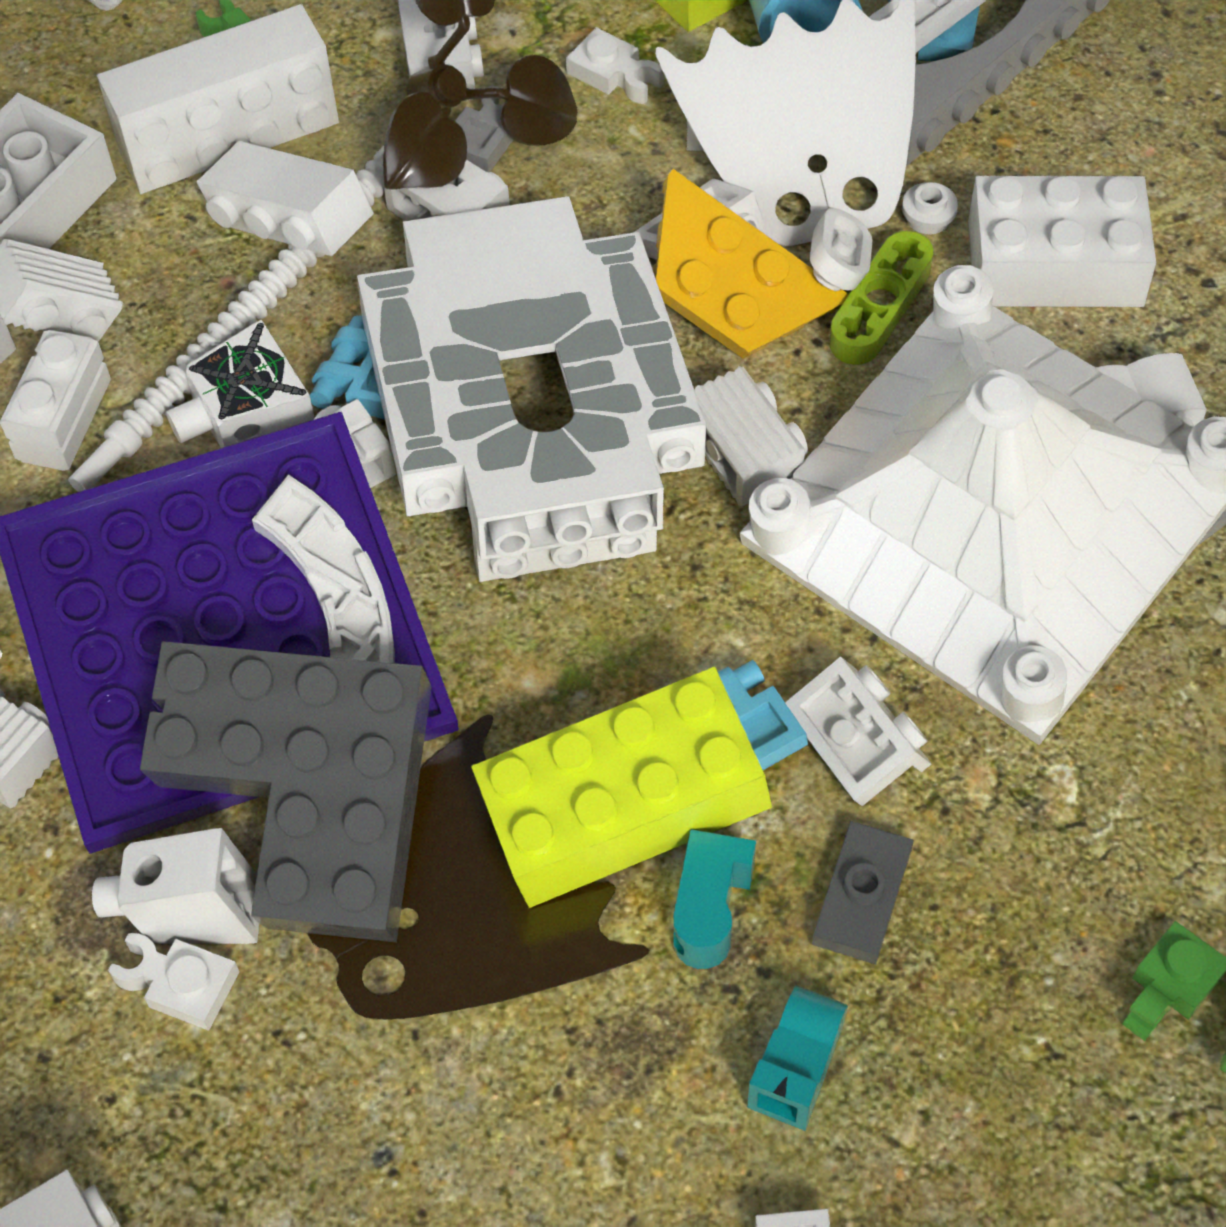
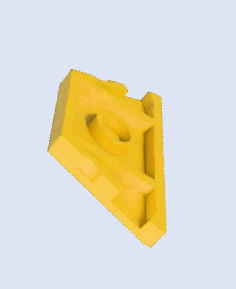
(732, 274)

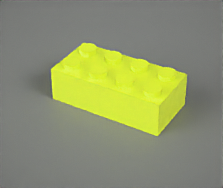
(622, 786)

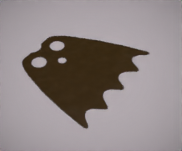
(473, 927)

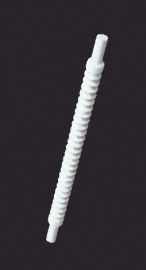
(124, 437)

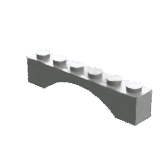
(956, 86)

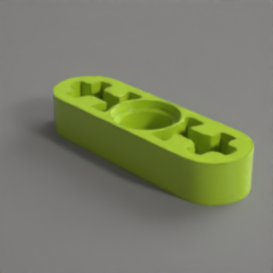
(881, 318)

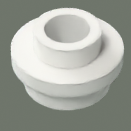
(929, 207)

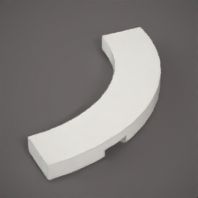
(334, 568)

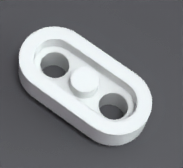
(840, 250)

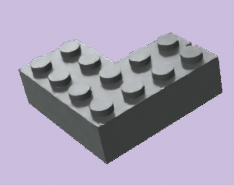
(332, 753)

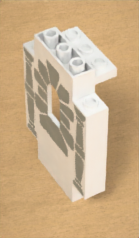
(515, 288)

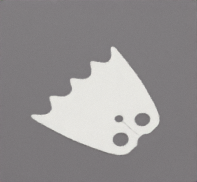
(803, 96)

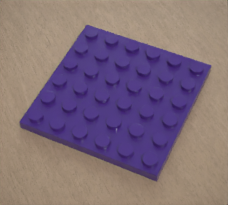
(180, 563)

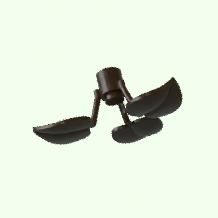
(428, 147)

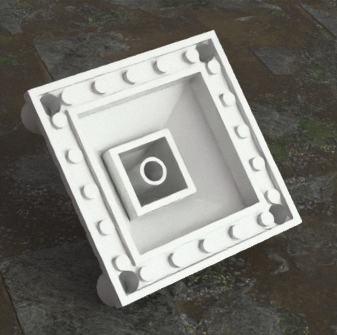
(995, 507)

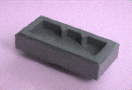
(862, 892)

